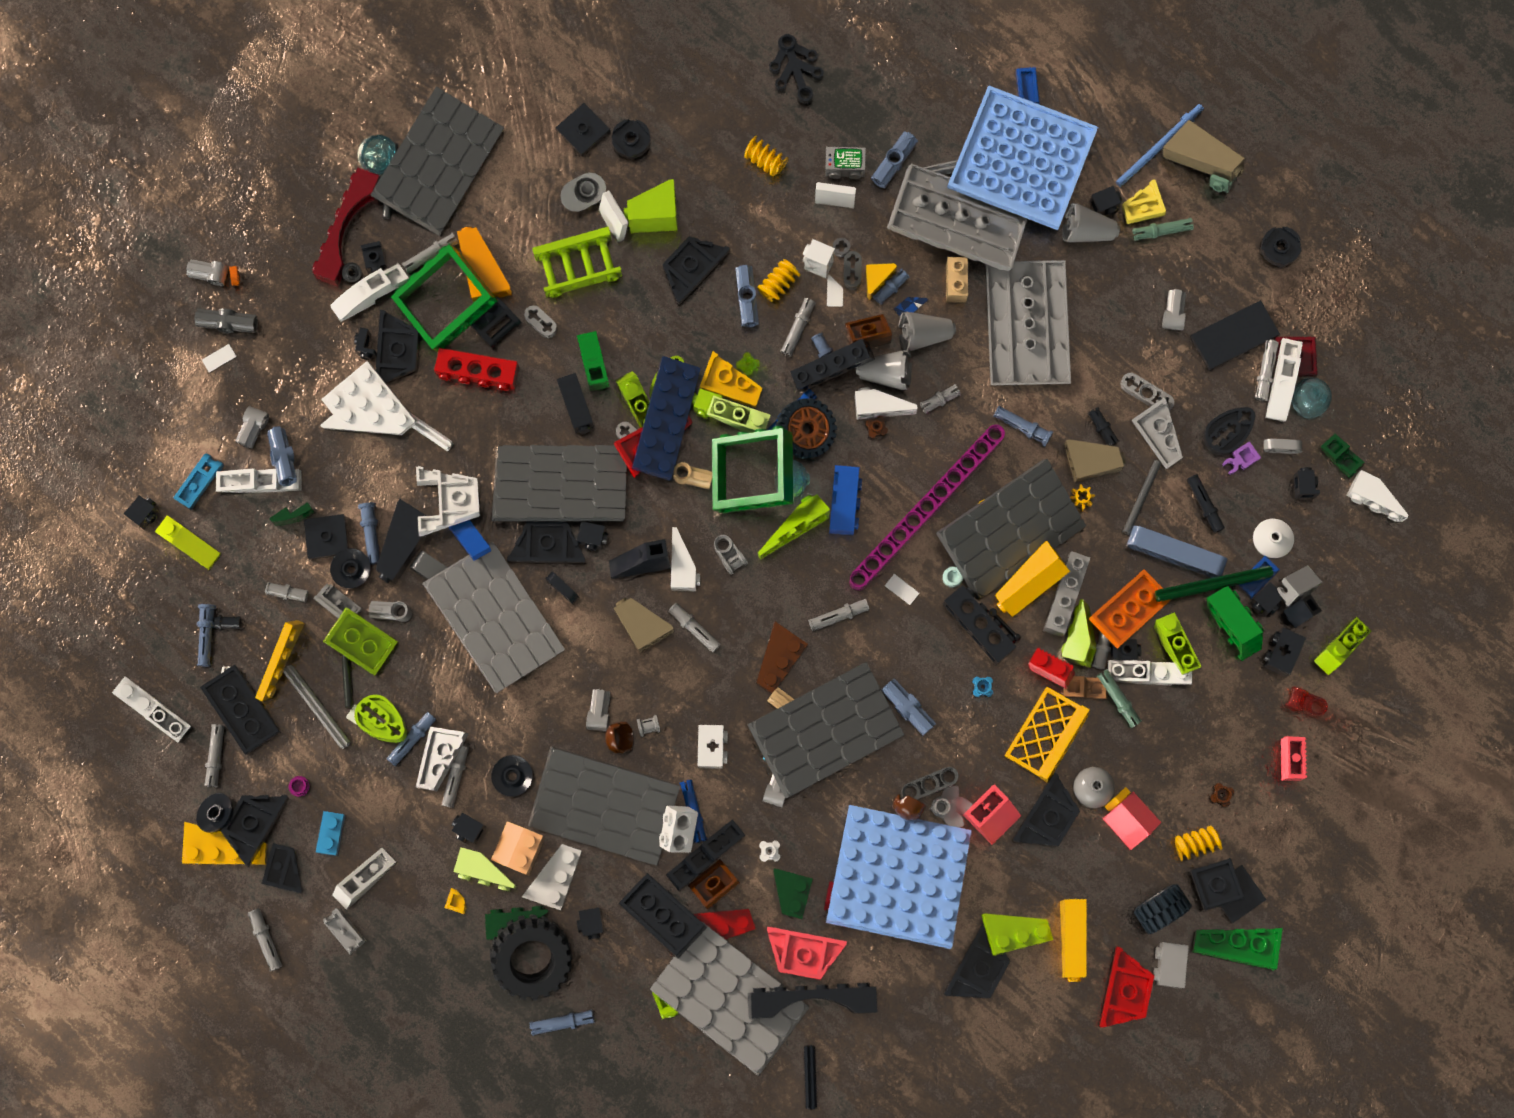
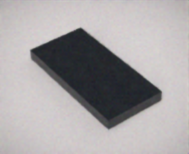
(1234, 335)
(240, 709)
(662, 915)

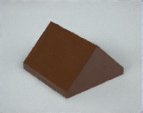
(873, 329)
(714, 884)

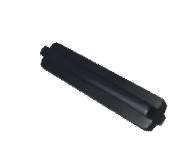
(810, 1077)

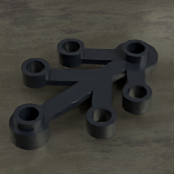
(796, 66)

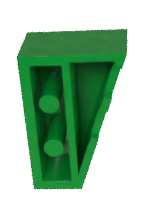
(1236, 621)

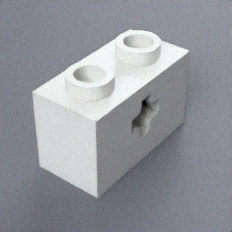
(710, 734)

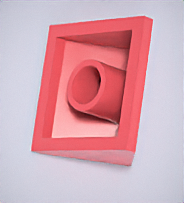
(1132, 821)

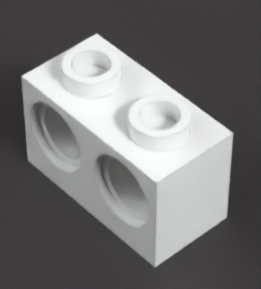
(818, 258)
(680, 829)

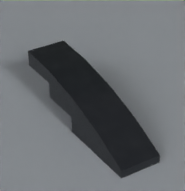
(705, 855)

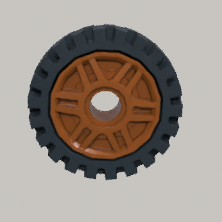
(819, 420)

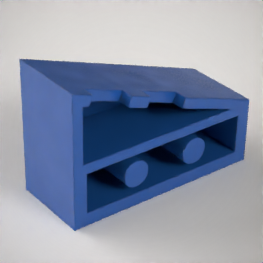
(845, 500)

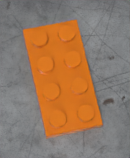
(1129, 609)

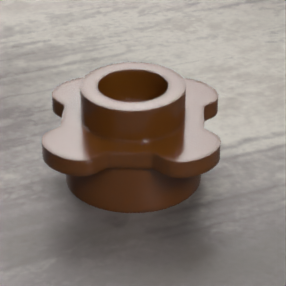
(873, 432)
(1216, 797)

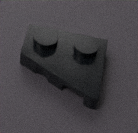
(282, 869)

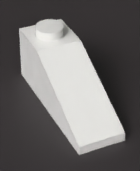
(877, 403)
(683, 571)
(363, 878)

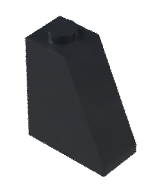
(575, 403)

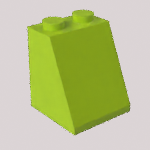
(653, 210)

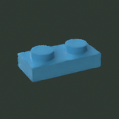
(330, 833)

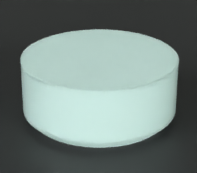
(952, 577)

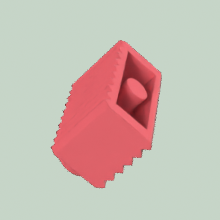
(1293, 758)

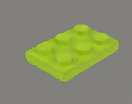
(360, 641)

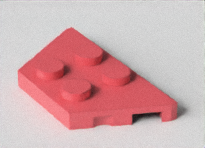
(803, 953)

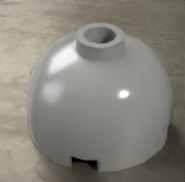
(1085, 791)

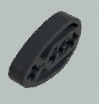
(1235, 439)

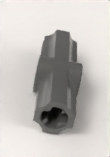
(226, 320)

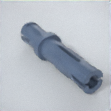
(412, 737)
(562, 1022)

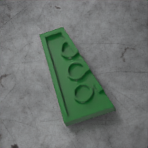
(1249, 947)

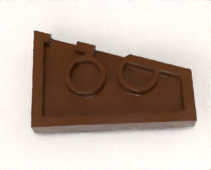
(780, 657)

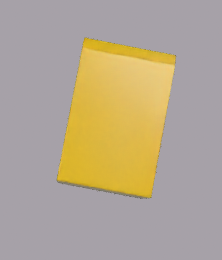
(876, 276)

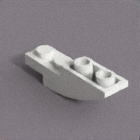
(367, 290)
(1284, 380)
(1147, 673)
(151, 709)

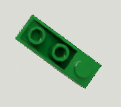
(593, 361)

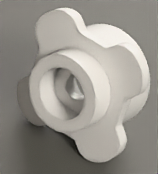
(764, 851)

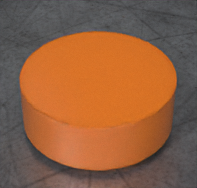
(234, 275)

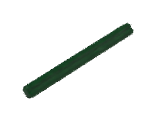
(1213, 583)

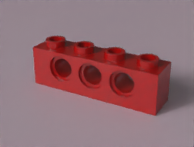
(448, 358)

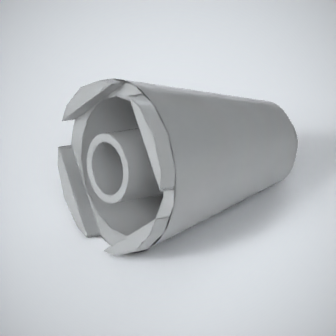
(1088, 225)
(924, 330)
(888, 370)

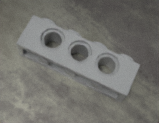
(1066, 595)

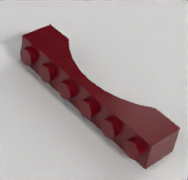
(330, 262)

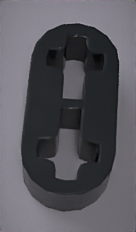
(562, 588)

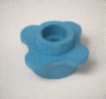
(987, 682)

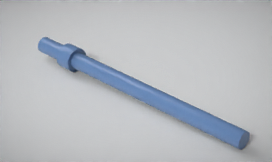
(1158, 146)

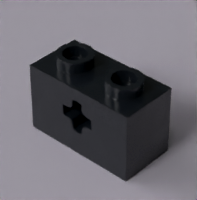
(1292, 644)

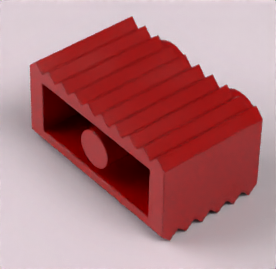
(1051, 668)

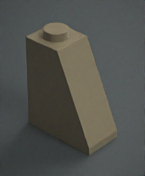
(1092, 459)
(642, 624)

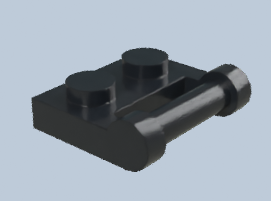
(491, 319)

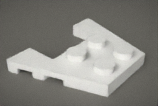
(456, 499)

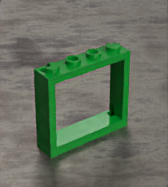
(465, 319)
(785, 471)

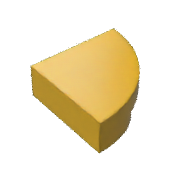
(1120, 797)
(456, 902)

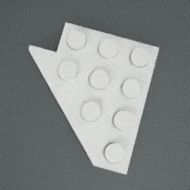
(366, 405)

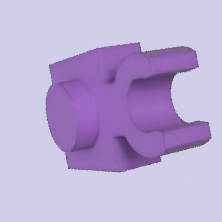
(1243, 457)

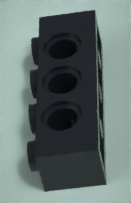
(832, 365)
(995, 652)

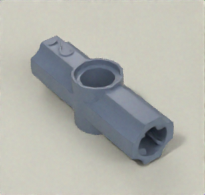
(888, 168)
(748, 307)
(282, 456)
(908, 707)

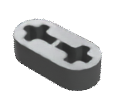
(848, 270)

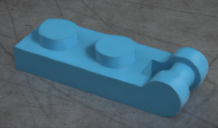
(198, 481)

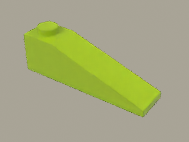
(804, 518)

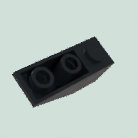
(642, 559)

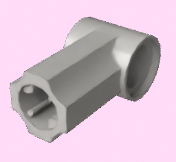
(211, 272)
(1174, 314)
(253, 422)
(388, 611)
(598, 715)
(773, 793)

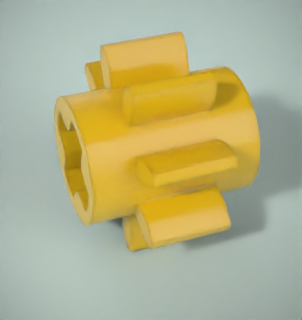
(1085, 501)

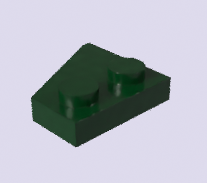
(792, 892)

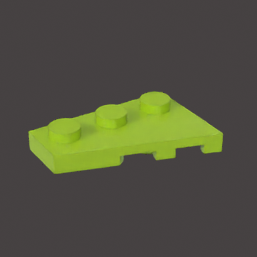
(1015, 932)

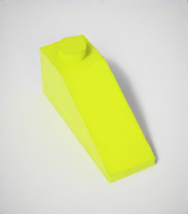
(187, 542)

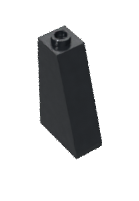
(400, 543)

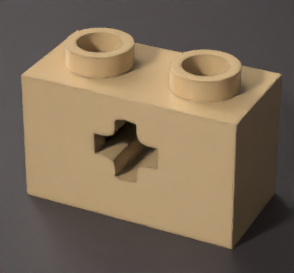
(956, 280)

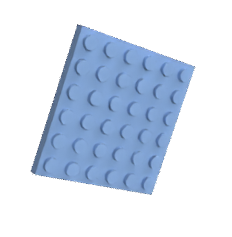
(1022, 157)
(899, 877)

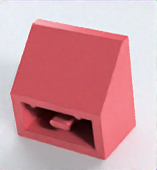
(992, 814)

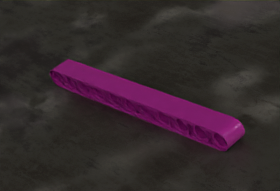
(932, 499)

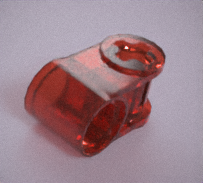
(1305, 702)

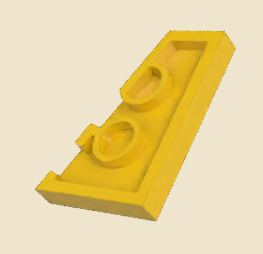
(727, 381)

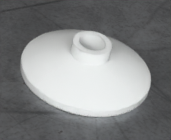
(1267, 545)

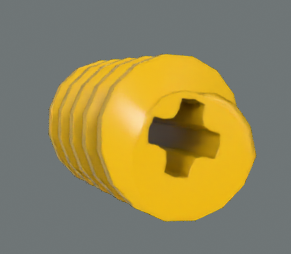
(764, 157)
(778, 280)
(1192, 844)

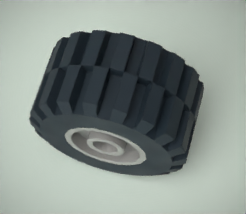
(1162, 909)

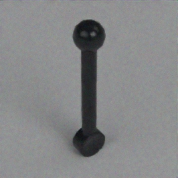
(993, 613)

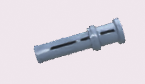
(1032, 430)
(369, 524)
(205, 624)

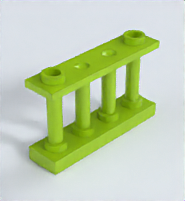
(581, 243)

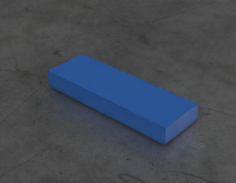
(470, 539)

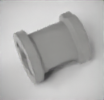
(648, 725)

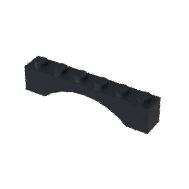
(768, 1004)

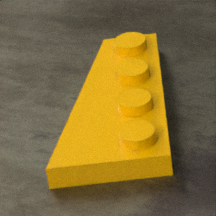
(280, 656)
(213, 848)

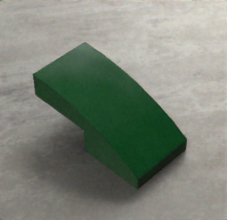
(1340, 454)
(285, 517)

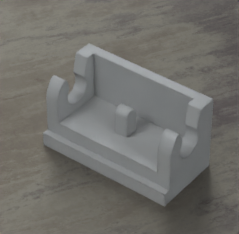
(1299, 585)
(335, 601)
(344, 931)

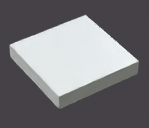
(835, 195)
(613, 216)

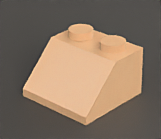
(518, 848)

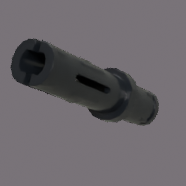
(1209, 511)

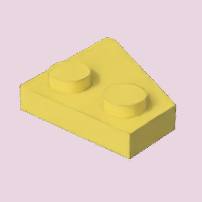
(1144, 205)

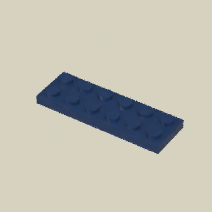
(666, 418)

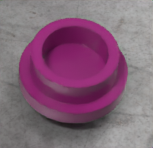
(299, 786)

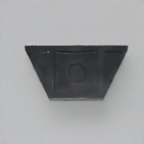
(691, 265)
(396, 348)
(546, 544)
(1049, 817)
(251, 824)
(978, 970)

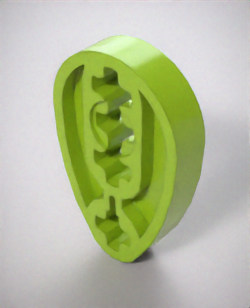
(385, 710)

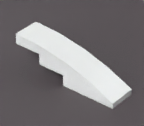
(253, 481)

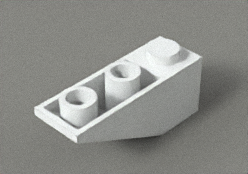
(1373, 493)

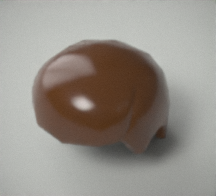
(619, 737)
(908, 807)

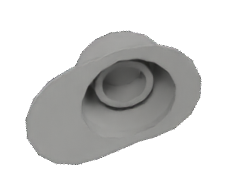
(583, 191)

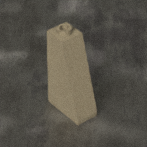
(1203, 152)

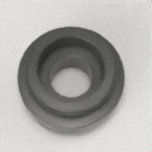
(356, 272)

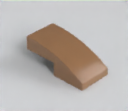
(1085, 688)

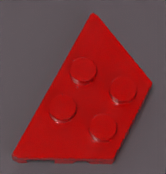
(1127, 991)

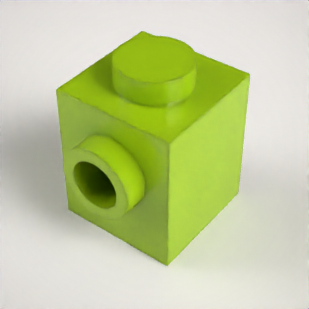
(702, 402)

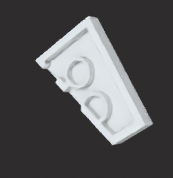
(555, 878)

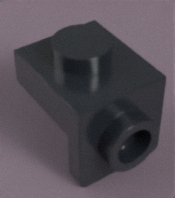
(362, 342)

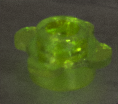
(748, 370)

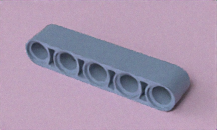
(1176, 552)

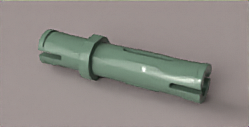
(1155, 230)
(1124, 706)

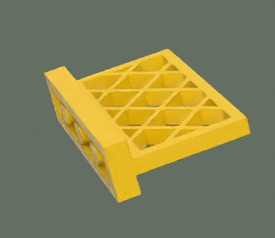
(1063, 743)

